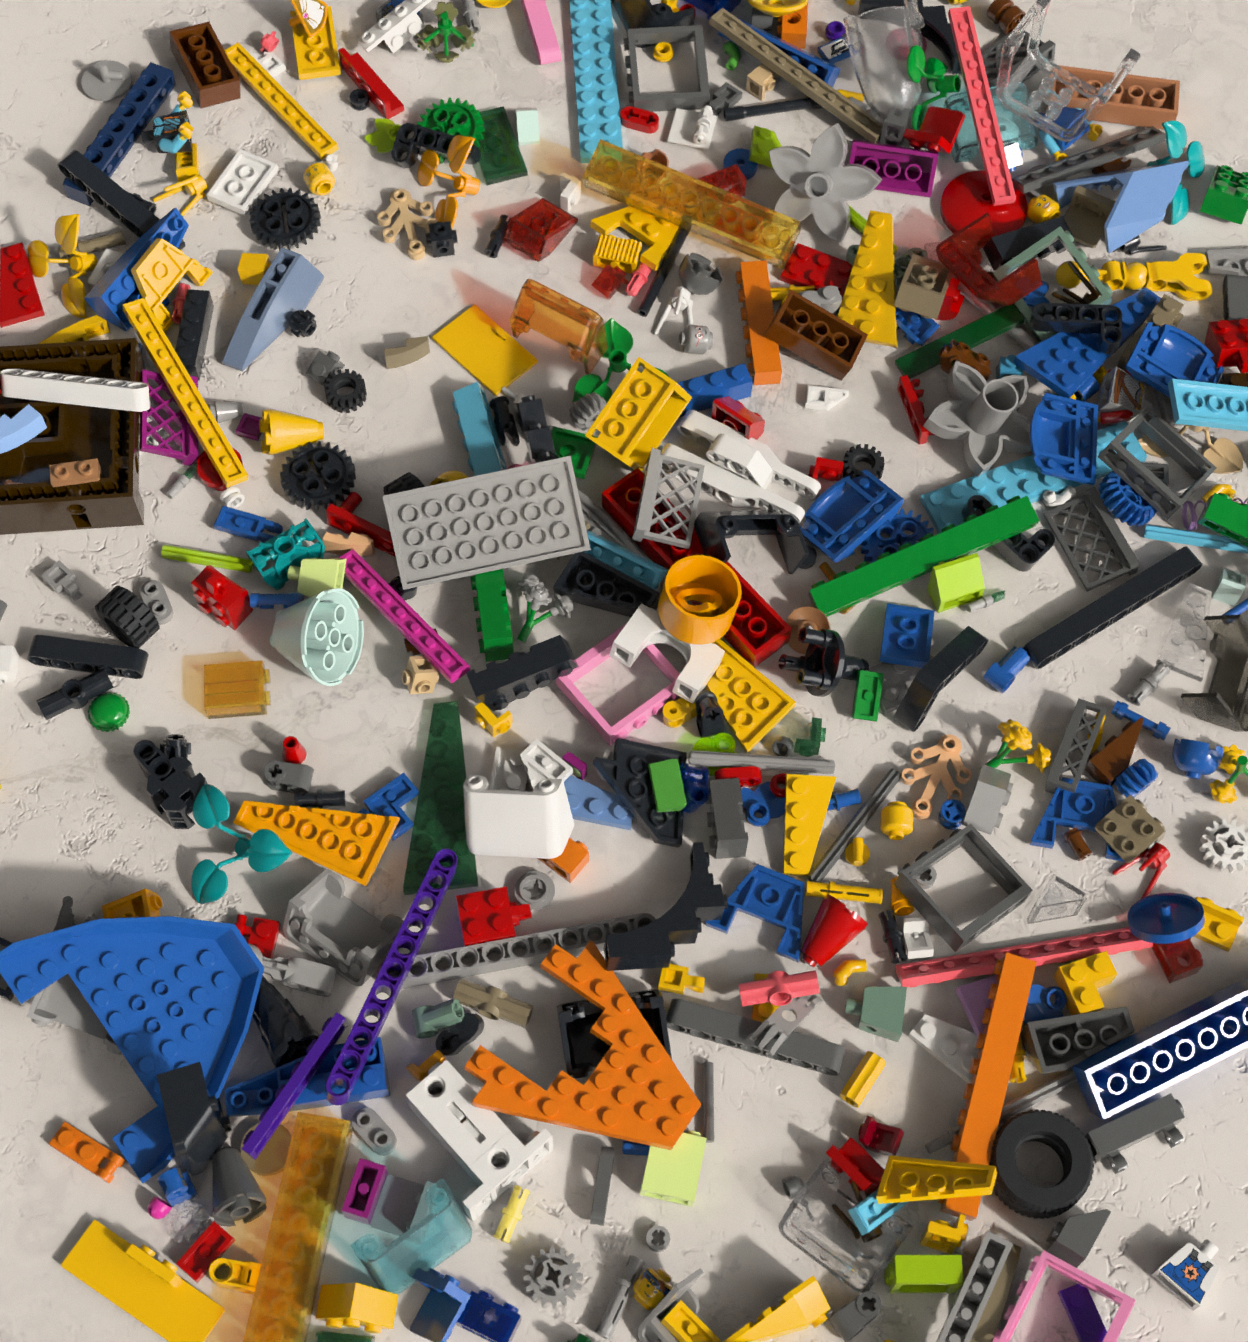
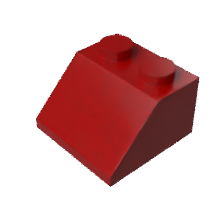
(738, 417)

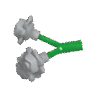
(536, 596)

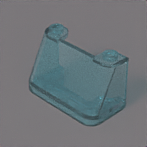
(1010, 125)
(420, 1247)

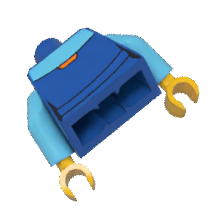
(1064, 120)

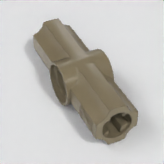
(493, 1003)

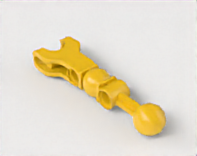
(1156, 276)

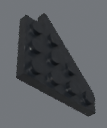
(631, 781)

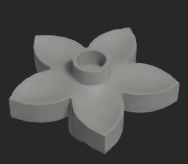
(822, 182)
(983, 416)

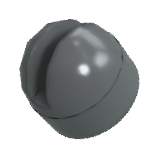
(778, 745)
(792, 1186)

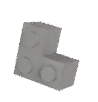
(989, 795)

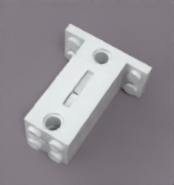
(474, 1136)

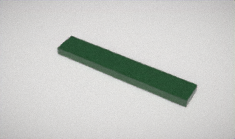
(971, 334)

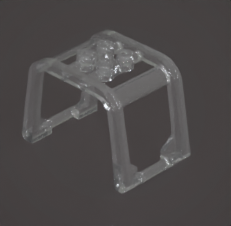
(1006, 87)

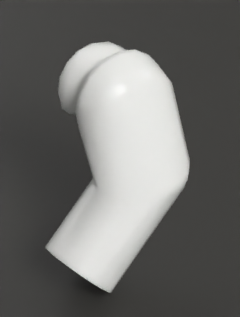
(1055, 500)

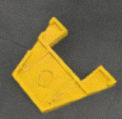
(645, 227)
(160, 271)

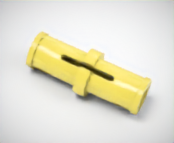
(511, 1214)

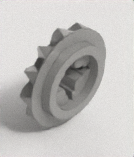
(528, 881)

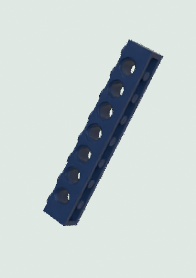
(125, 125)

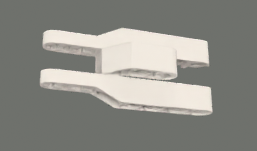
(744, 457)

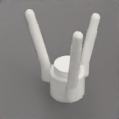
(679, 301)

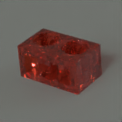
(728, 179)
(1167, 958)

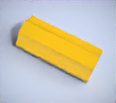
(862, 1079)

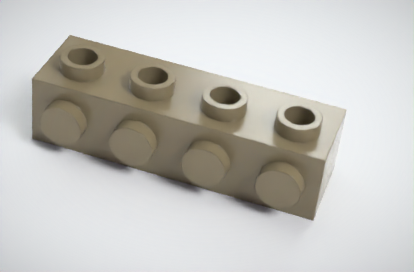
(1165, 312)

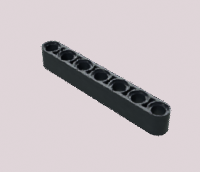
(108, 194)

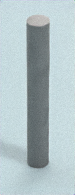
(708, 1101)

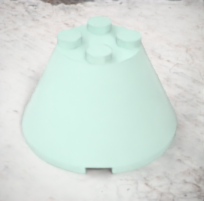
(321, 635)

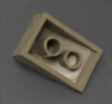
(923, 287)

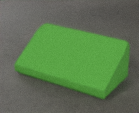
(667, 785)

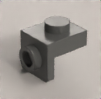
(323, 366)

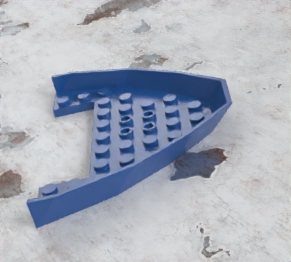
(163, 993)

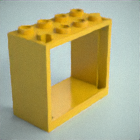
(639, 414)

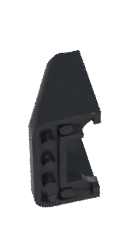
(585, 1050)

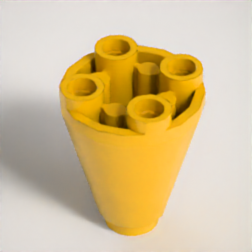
(287, 431)

